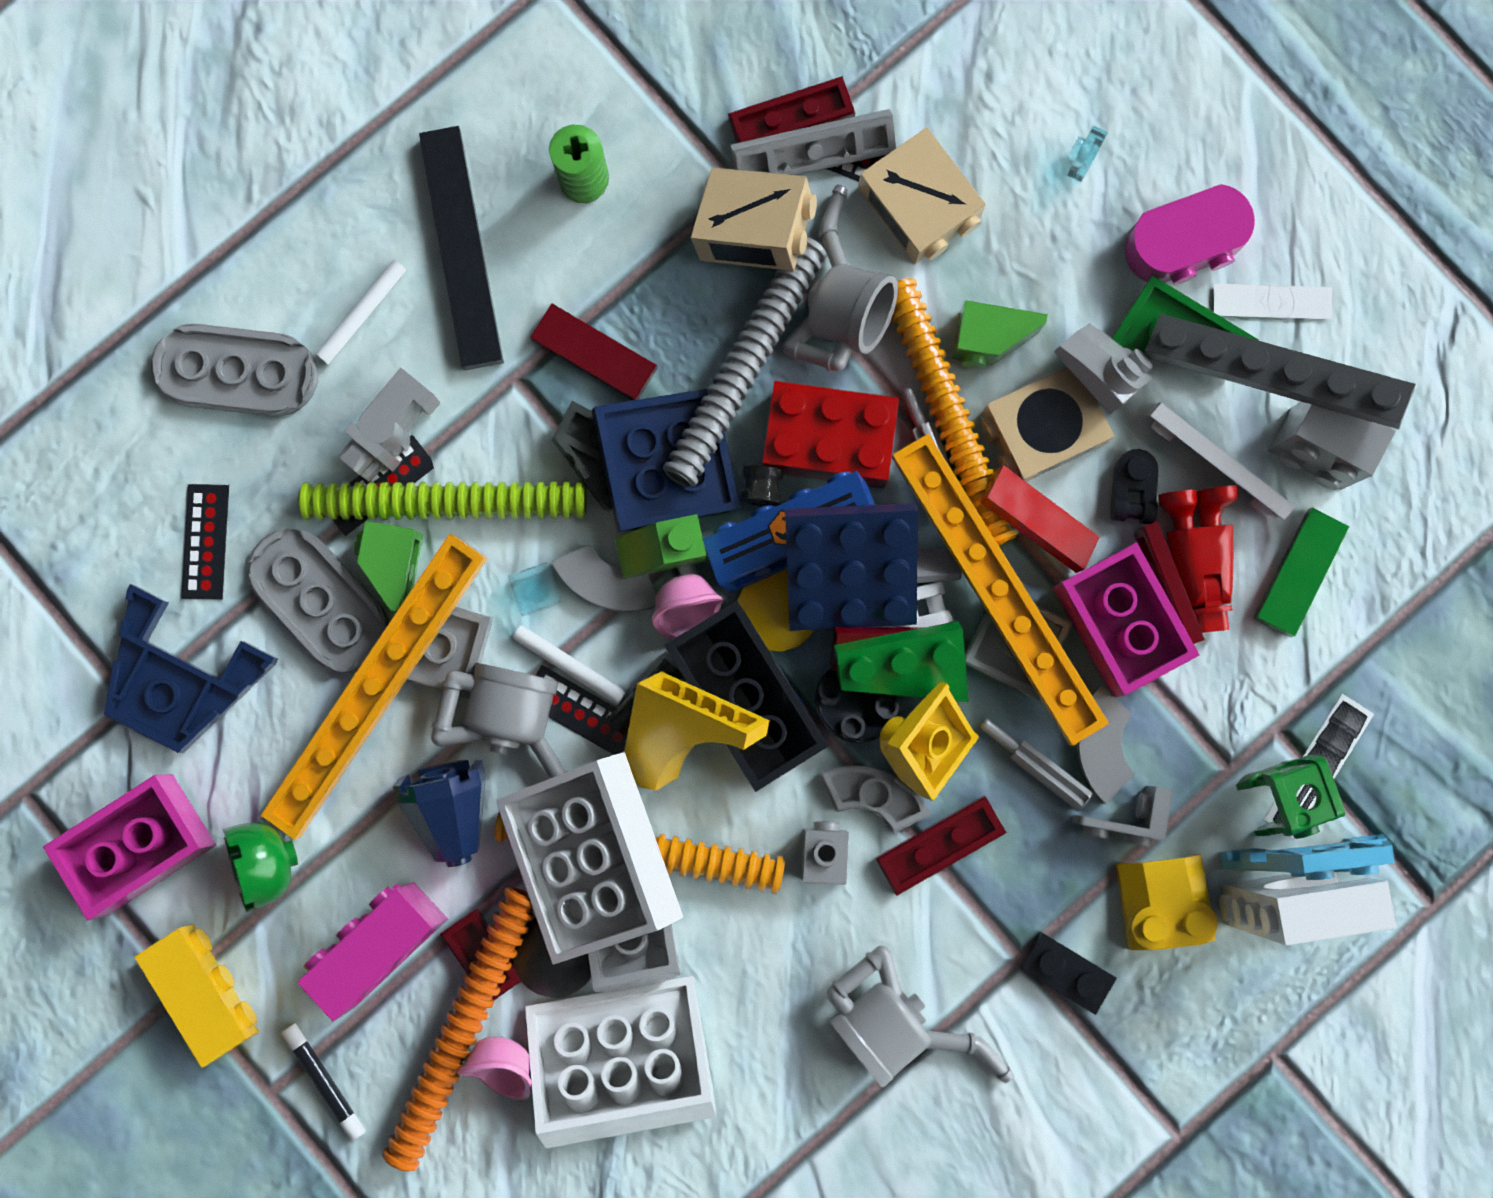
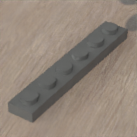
(1281, 371)

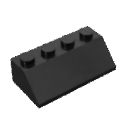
(734, 664)

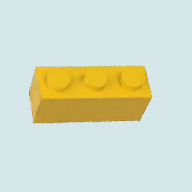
(198, 993)

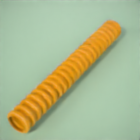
(946, 403)
(708, 862)

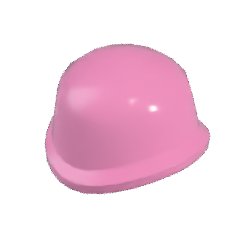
(684, 604)
(501, 1066)

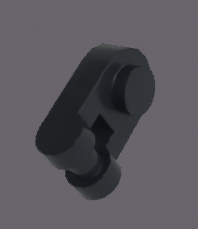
(1137, 473)

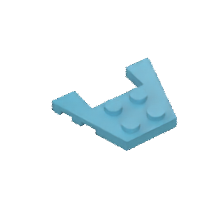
(1315, 862)

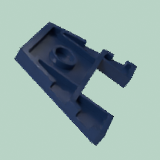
(166, 694)

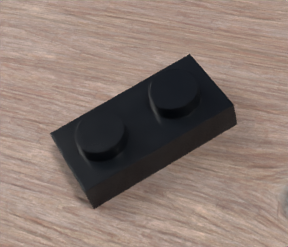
(1067, 973)

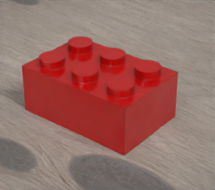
(830, 432)

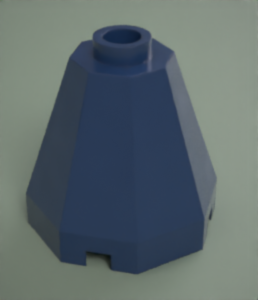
(445, 808)

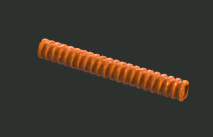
(459, 1032)

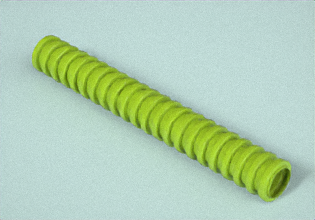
(441, 500)

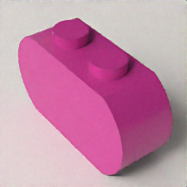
(1190, 235)

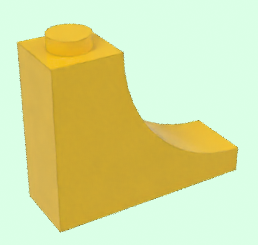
(675, 717)

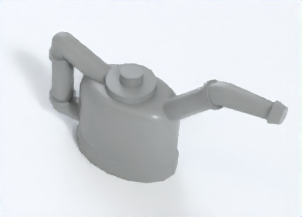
(845, 305)
(501, 710)
(887, 1025)

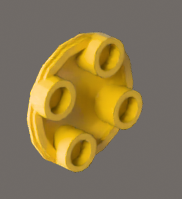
(768, 611)

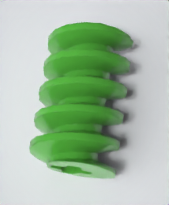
(579, 163)

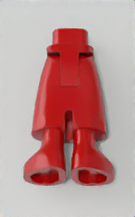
(1203, 553)

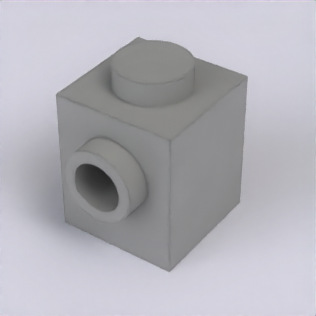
(825, 854)

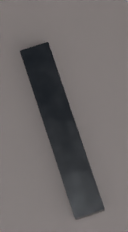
(461, 248)

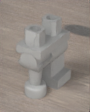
(386, 424)

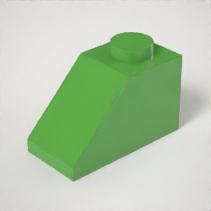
(992, 332)
(661, 547)
(389, 559)

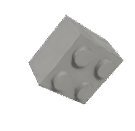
(1330, 445)

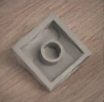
(1105, 367)
(635, 962)

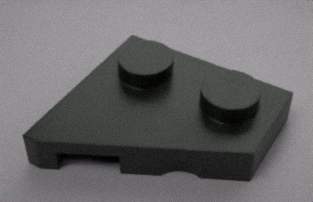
(580, 447)

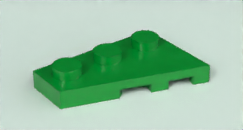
(1159, 299)
(905, 662)

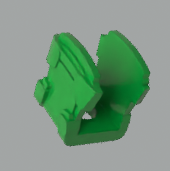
(1284, 783)

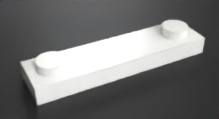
(1265, 498)

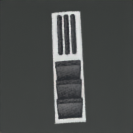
(1333, 743)

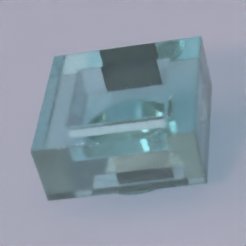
(1084, 152)
(534, 589)

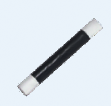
(323, 1082)

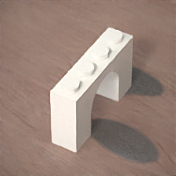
(1307, 910)

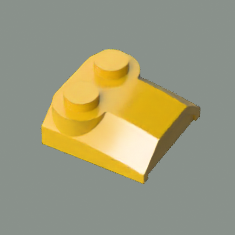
(928, 742)
(1165, 904)

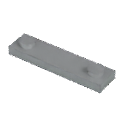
(818, 145)

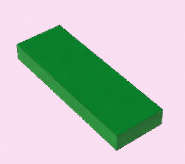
(1301, 572)

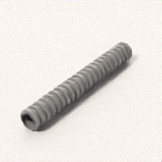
(742, 367)

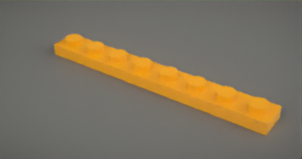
(999, 590)
(374, 686)

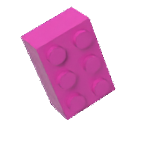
(1126, 621)
(129, 846)
(370, 949)

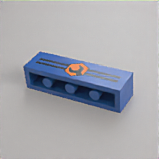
(757, 546)

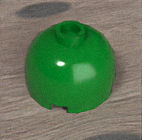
(259, 863)

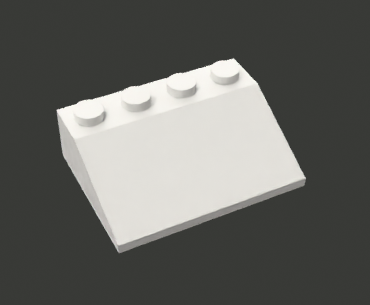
(589, 859)
(618, 1062)

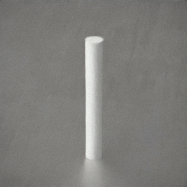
(361, 312)
(569, 665)

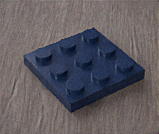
(635, 445)
(852, 566)

